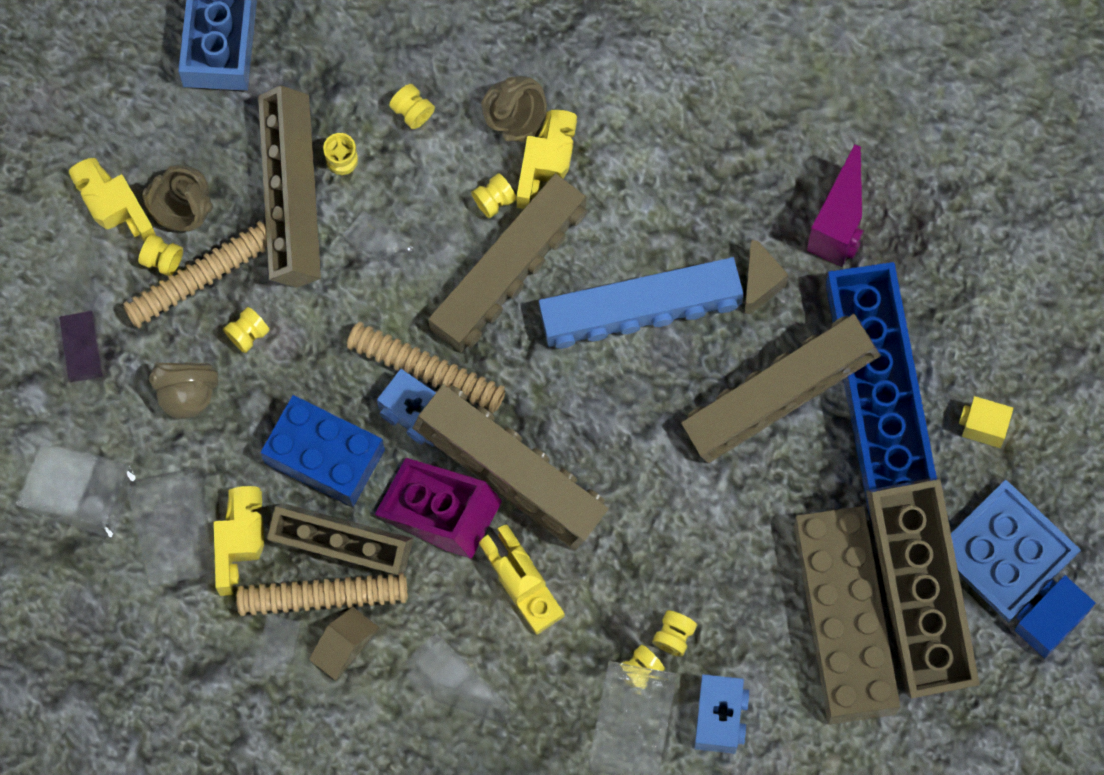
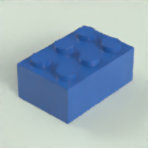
(322, 451)

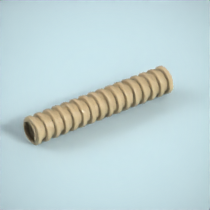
(197, 275)
(424, 366)
(321, 594)

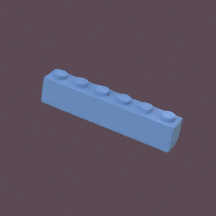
(641, 303)

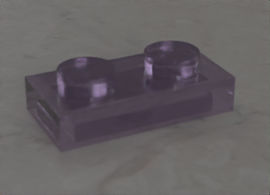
(81, 346)

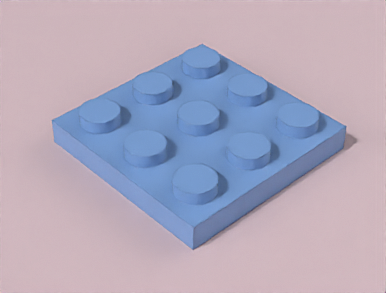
(1009, 550)

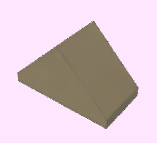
(763, 279)
(342, 642)

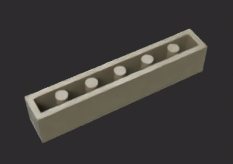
(289, 187)
(508, 264)
(780, 388)

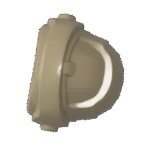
(515, 107)
(178, 198)
(183, 388)

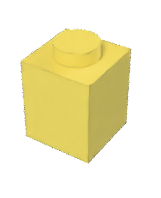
(985, 421)

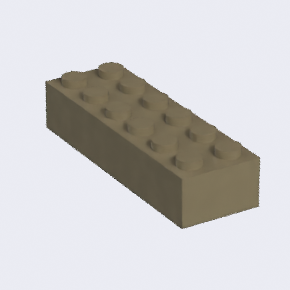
(510, 466)
(923, 587)
(846, 615)

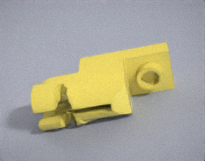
(546, 154)
(109, 199)
(238, 537)
(522, 581)

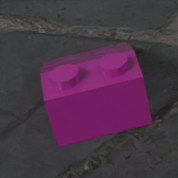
(837, 227)
(440, 506)

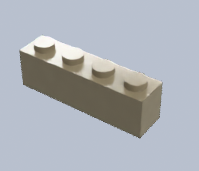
(340, 538)

